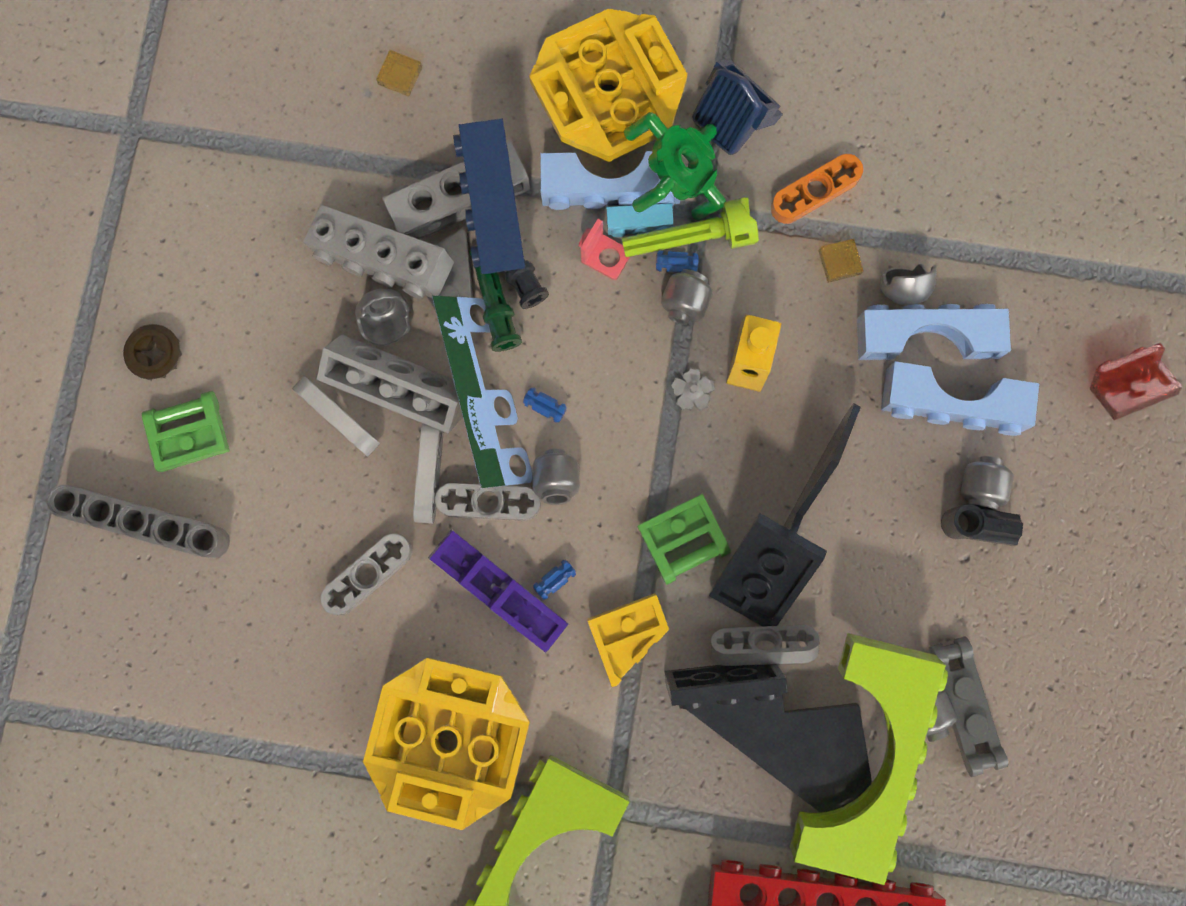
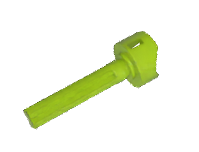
(733, 224)

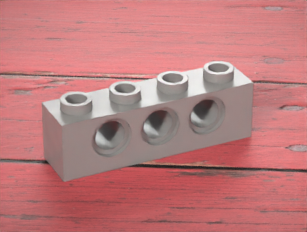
(445, 208)
(390, 382)

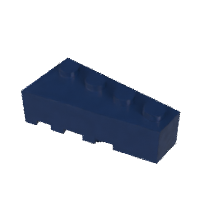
(491, 196)

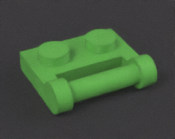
(187, 442)
(679, 527)

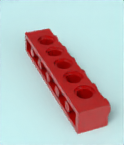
(731, 876)

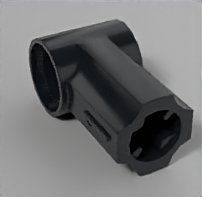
(983, 525)

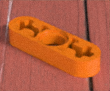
(842, 185)

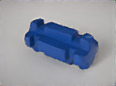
(676, 261)
(544, 404)
(554, 579)

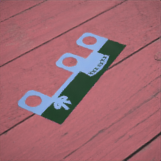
(474, 400)

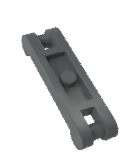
(971, 708)

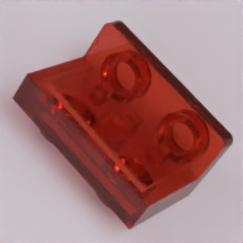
(1134, 382)

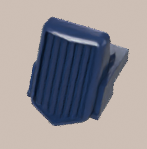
(734, 107)

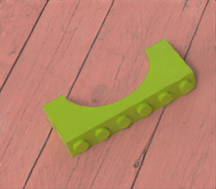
(558, 803)
(864, 833)

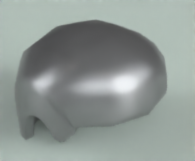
(908, 285)
(382, 316)

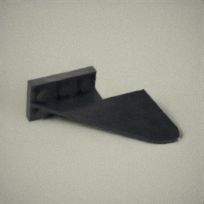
(772, 558)
(808, 750)

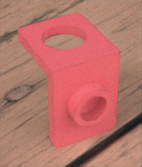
(592, 245)

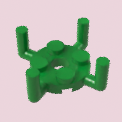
(673, 174)

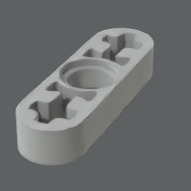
(336, 416)
(427, 474)
(462, 492)
(351, 598)
(776, 634)

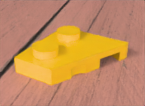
(627, 634)

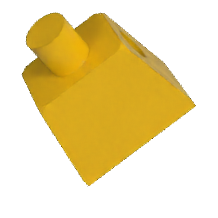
(753, 351)

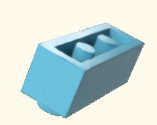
(626, 220)

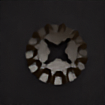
(143, 340)

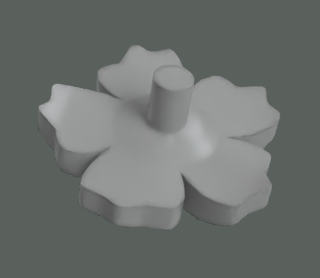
(692, 390)

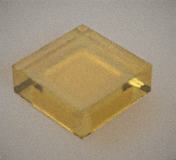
(399, 73)
(840, 260)

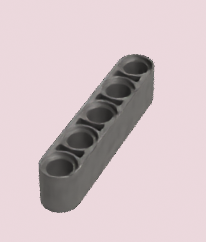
(122, 517)

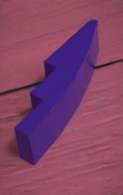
(498, 591)

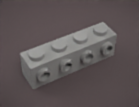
(378, 252)

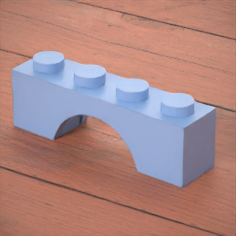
(570, 184)
(975, 331)
(914, 391)

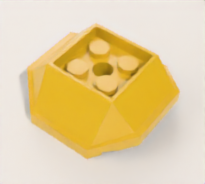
(614, 51)
(417, 772)

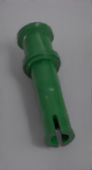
(497, 313)

